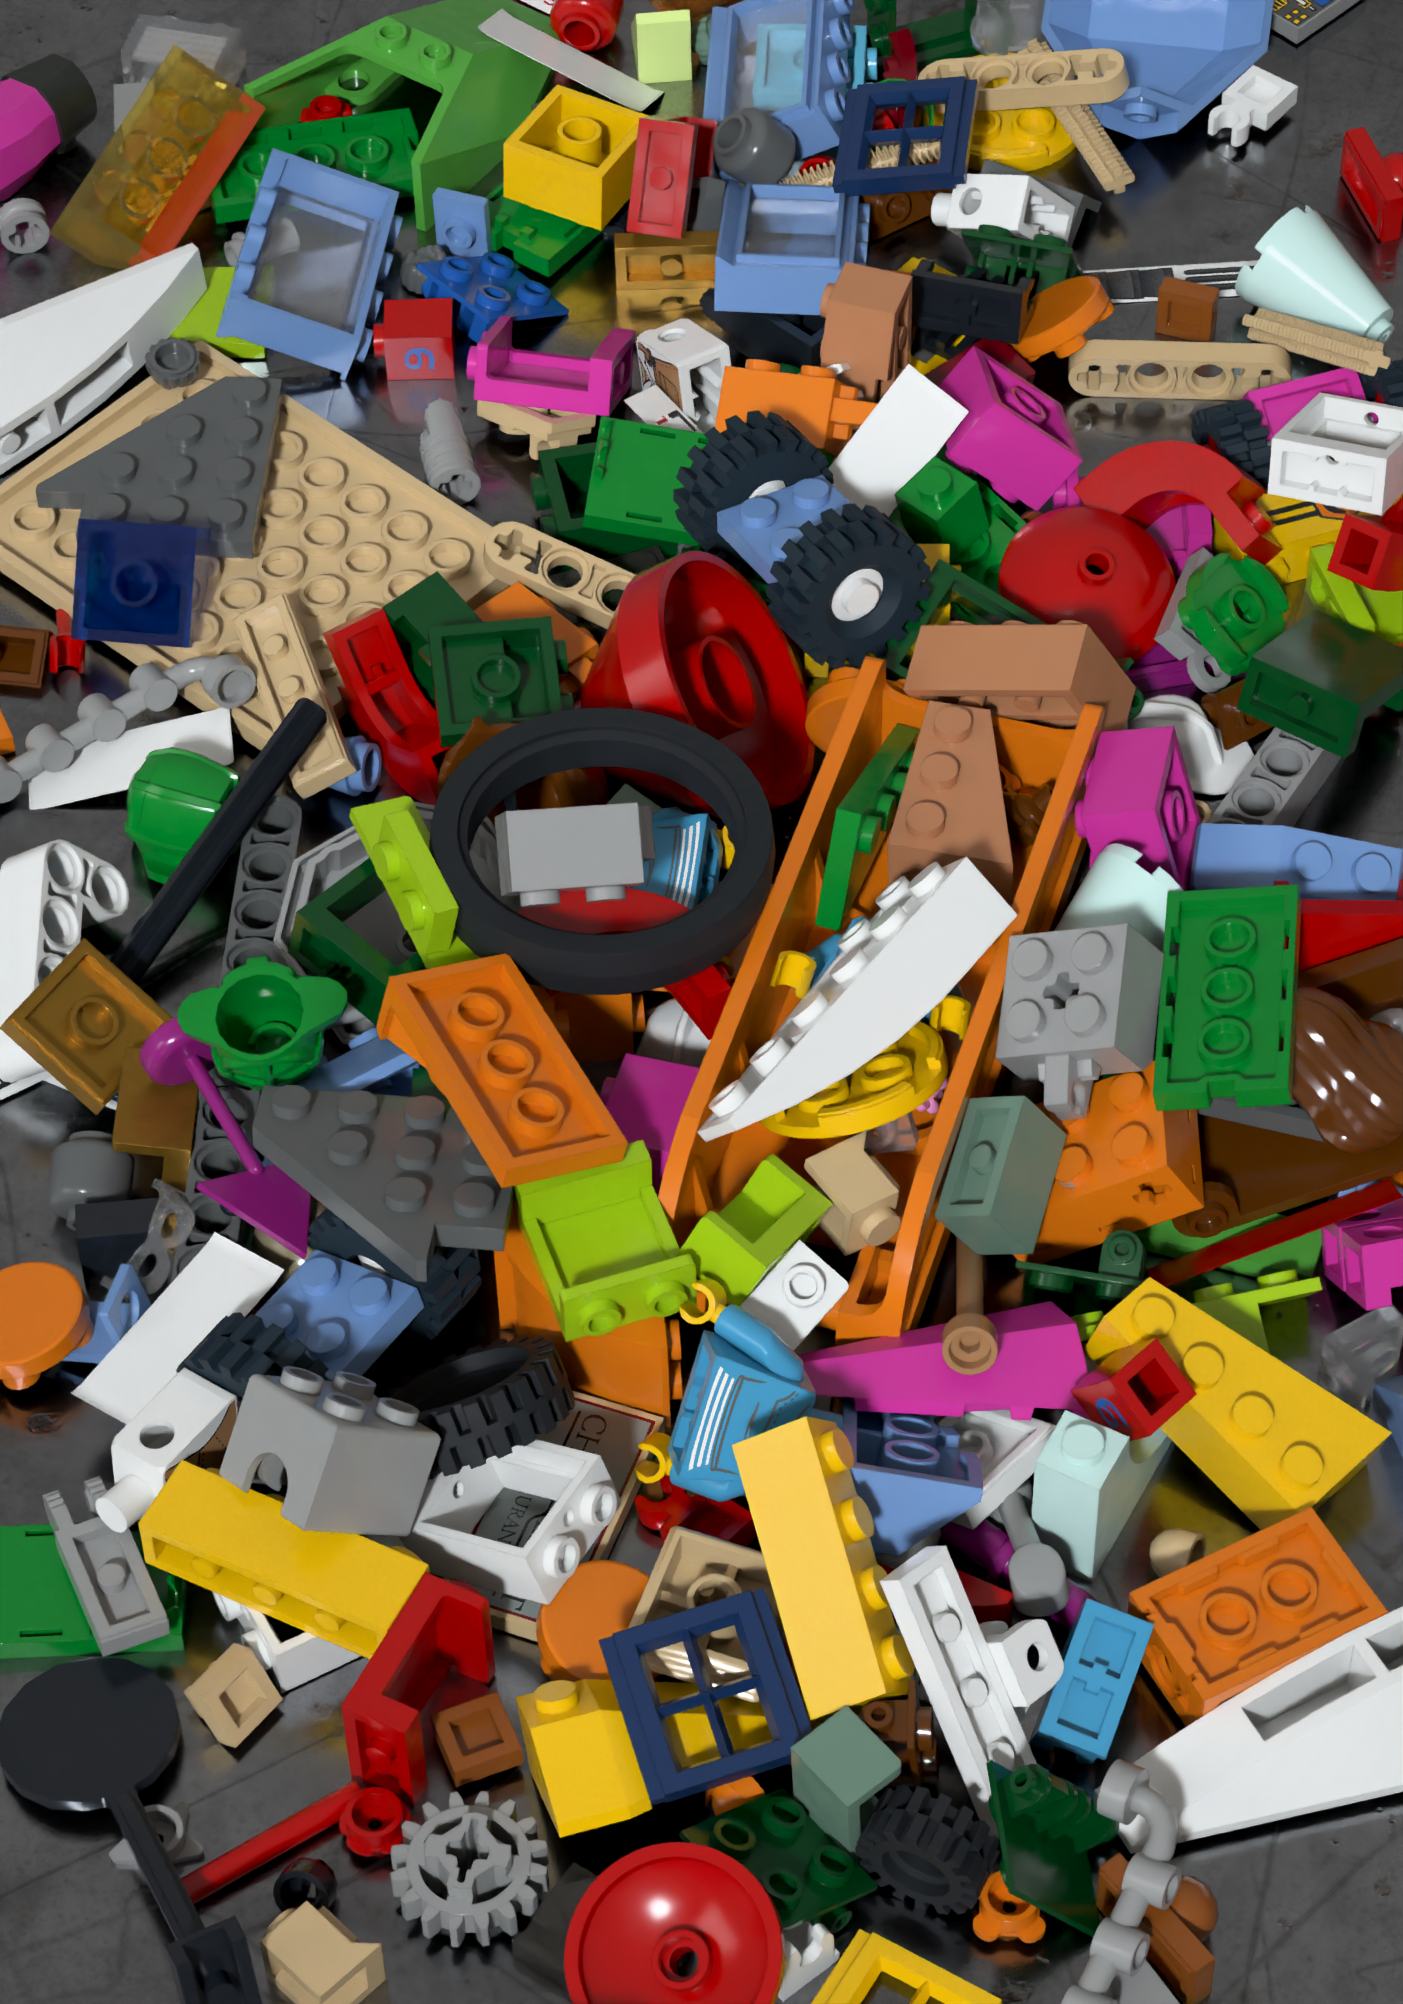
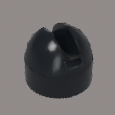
(295, 1880)

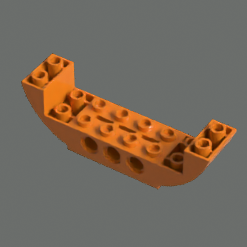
(636, 1361)

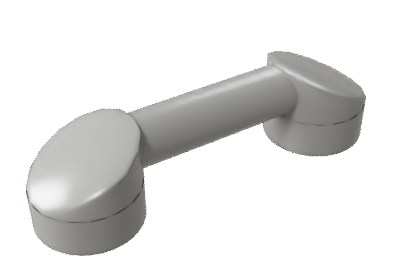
(1035, 1568)

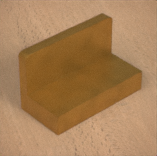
(665, 262)
(155, 1119)

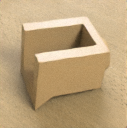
(860, 1192)
(320, 1959)

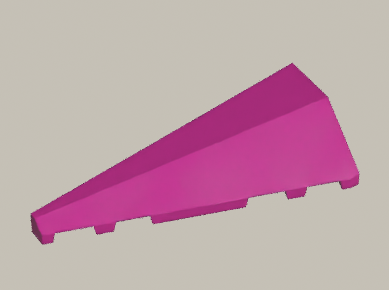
(907, 1374)

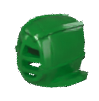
(172, 804)
(264, 1022)

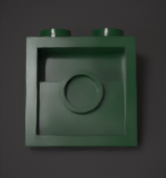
(496, 673)

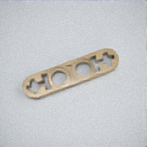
(1029, 68)
(1180, 362)
(581, 599)

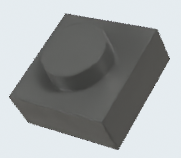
(705, 204)

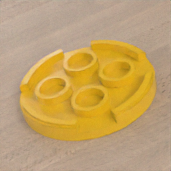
(1015, 137)
(874, 1093)

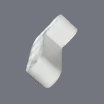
(43, 908)

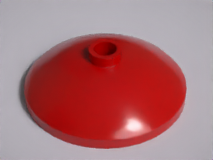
(1050, 580)
(669, 1903)

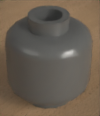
(754, 147)
(86, 1173)

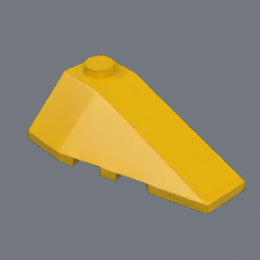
(585, 1755)

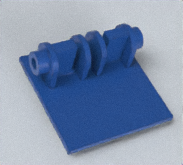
(485, 290)

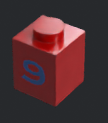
(417, 339)
(1134, 1390)

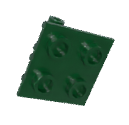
(1044, 255)
(1119, 1271)
(1045, 1840)
(790, 1858)

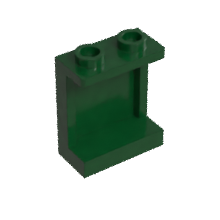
(1323, 681)

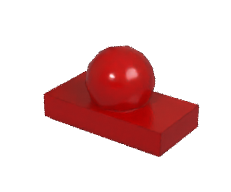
(1374, 183)

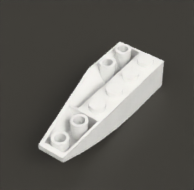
(85, 345)
(871, 992)
(1290, 1743)

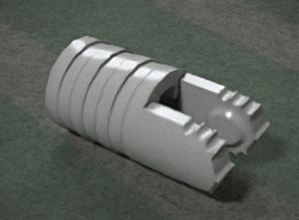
(448, 454)

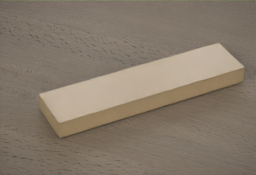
(285, 673)

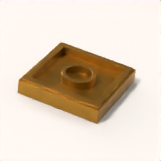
(84, 1022)

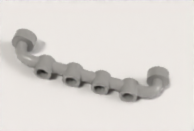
(222, 678)
(1145, 1882)

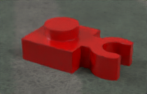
(717, 1519)

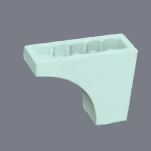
(1088, 1488)

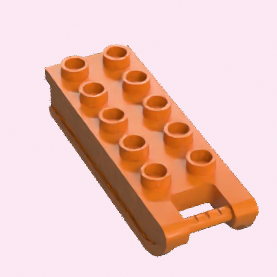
(702, 1176)

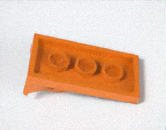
(501, 1068)

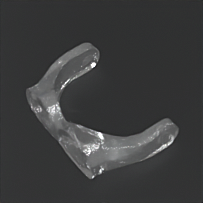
(169, 1201)

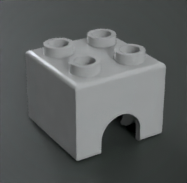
(339, 1448)

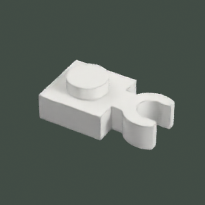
(1251, 100)

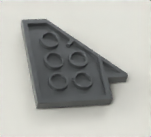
(185, 467)
(387, 1169)

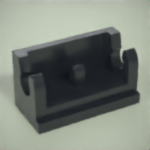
(970, 305)

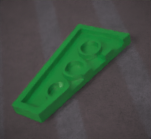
(862, 825)

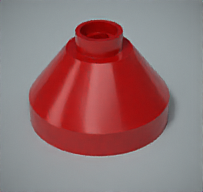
(706, 652)

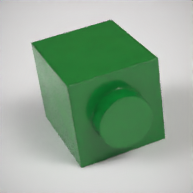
(942, 507)

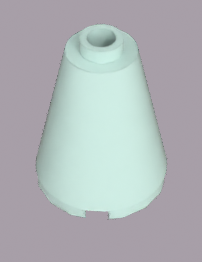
(1314, 278)
(1120, 893)

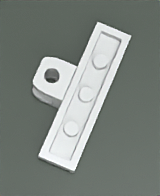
(970, 1668)

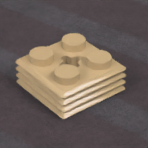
(692, 1573)

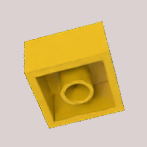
(573, 157)

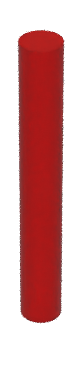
(268, 1844)

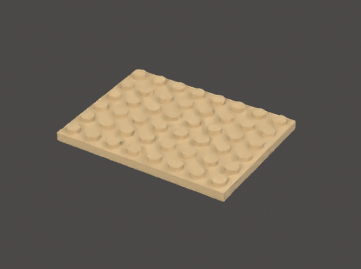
(333, 534)

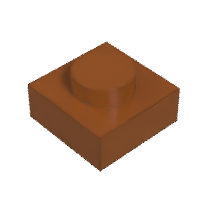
(1187, 310)
(477, 1739)

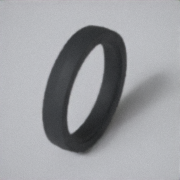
(606, 739)

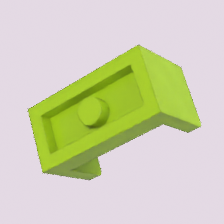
(755, 1229)

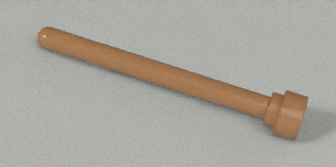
(969, 1337)

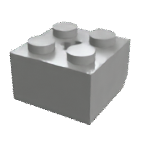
(1078, 1010)

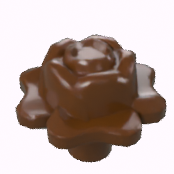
(1025, 813)

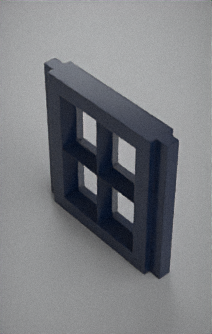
(954, 136)
(646, 1715)

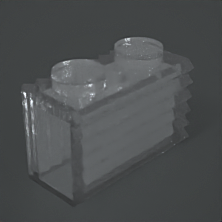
(153, 37)

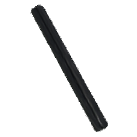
(219, 839)

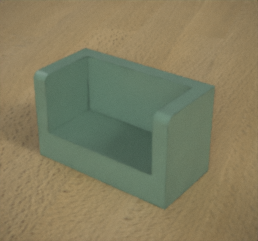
(1001, 1175)
(838, 1774)

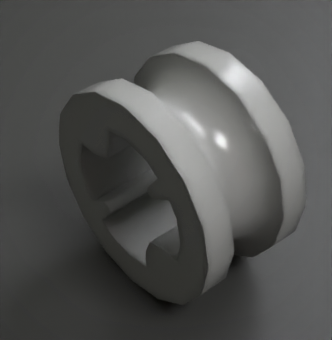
(28, 239)

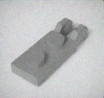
(106, 1575)

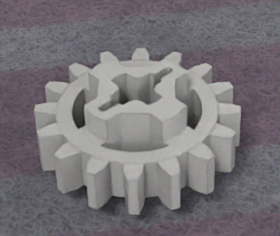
(444, 1852)

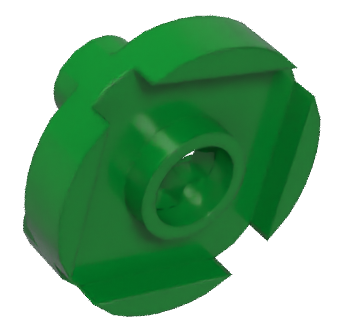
(1212, 616)

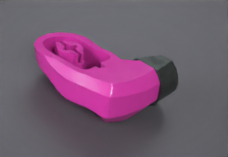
(40, 117)

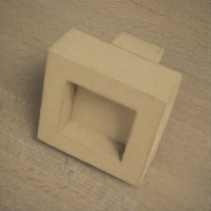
(233, 1695)

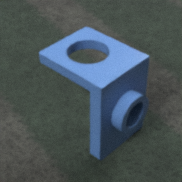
(462, 223)
(112, 1317)

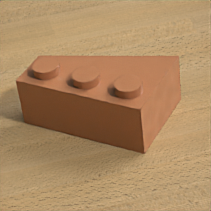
(867, 327)
(1021, 672)
(953, 800)

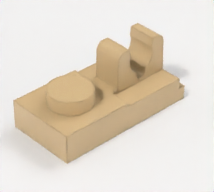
(546, 426)

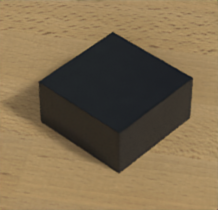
(110, 1236)

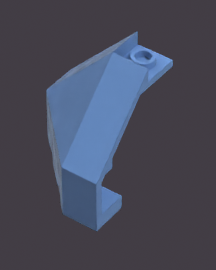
(1172, 49)

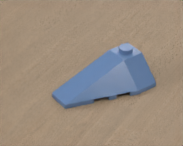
(909, 1474)

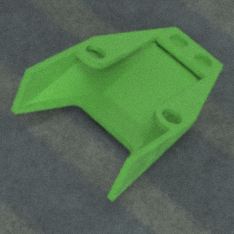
(481, 82)

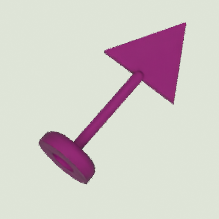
(259, 1195)

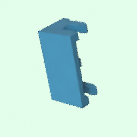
(1095, 1683)

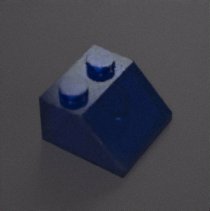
(139, 582)

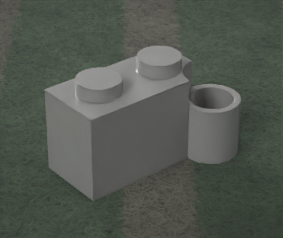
(573, 850)

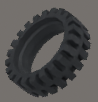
(488, 1400)

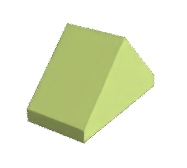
(662, 46)

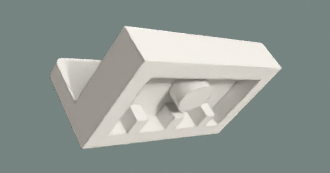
(796, 1295)

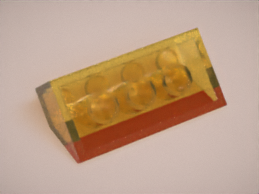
(158, 165)

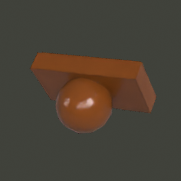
(1174, 1934)

